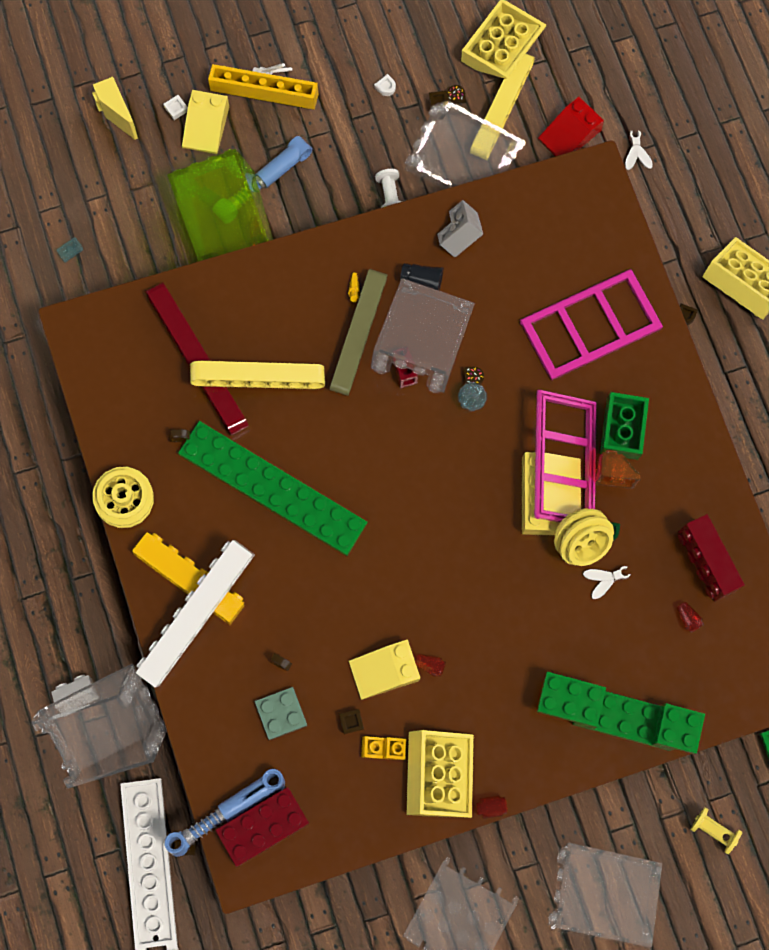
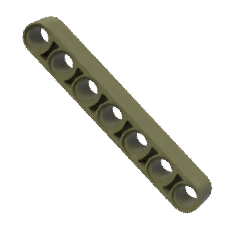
(358, 332)

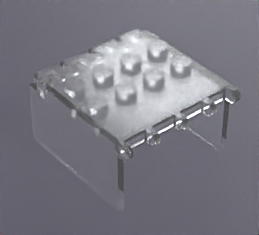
(459, 914)

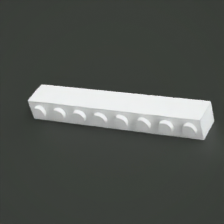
(195, 613)

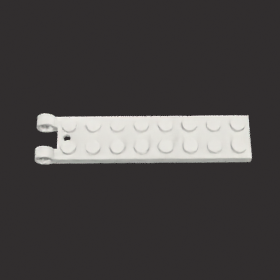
(148, 864)

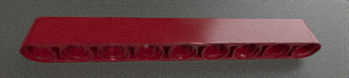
(193, 351)

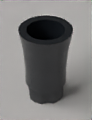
(423, 275)

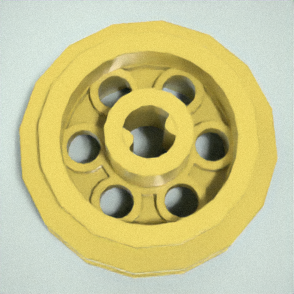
(135, 514)
(584, 537)

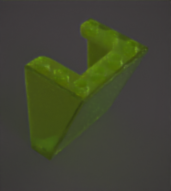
(220, 205)

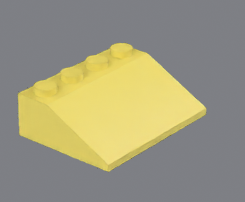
(502, 40)
(742, 276)
(557, 497)
(440, 774)

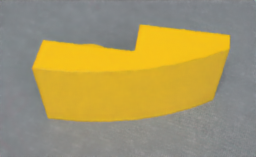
(383, 748)

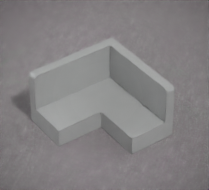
(462, 230)

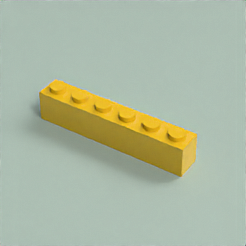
(263, 86)
(182, 573)

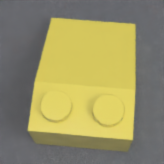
(113, 106)
(205, 121)
(384, 669)

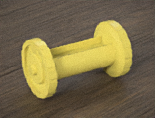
(716, 830)

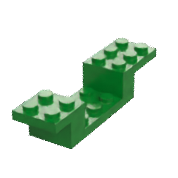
(620, 716)

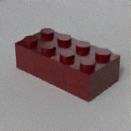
(710, 558)
(262, 827)

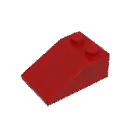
(572, 128)

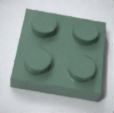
(280, 713)

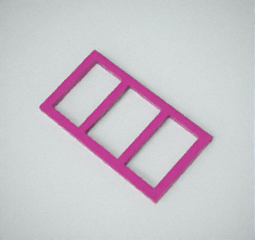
(586, 358)
(590, 453)

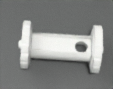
(388, 178)

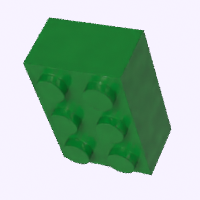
(624, 425)

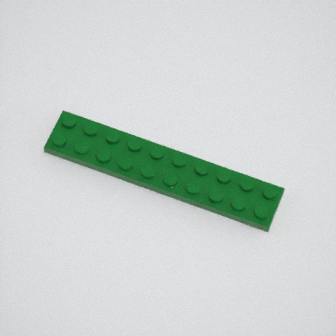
(273, 488)

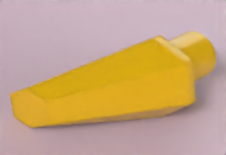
(354, 290)

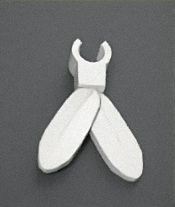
(637, 151)
(606, 579)

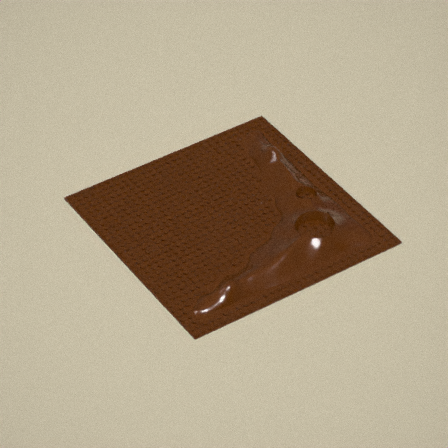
(441, 511)

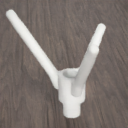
(273, 69)

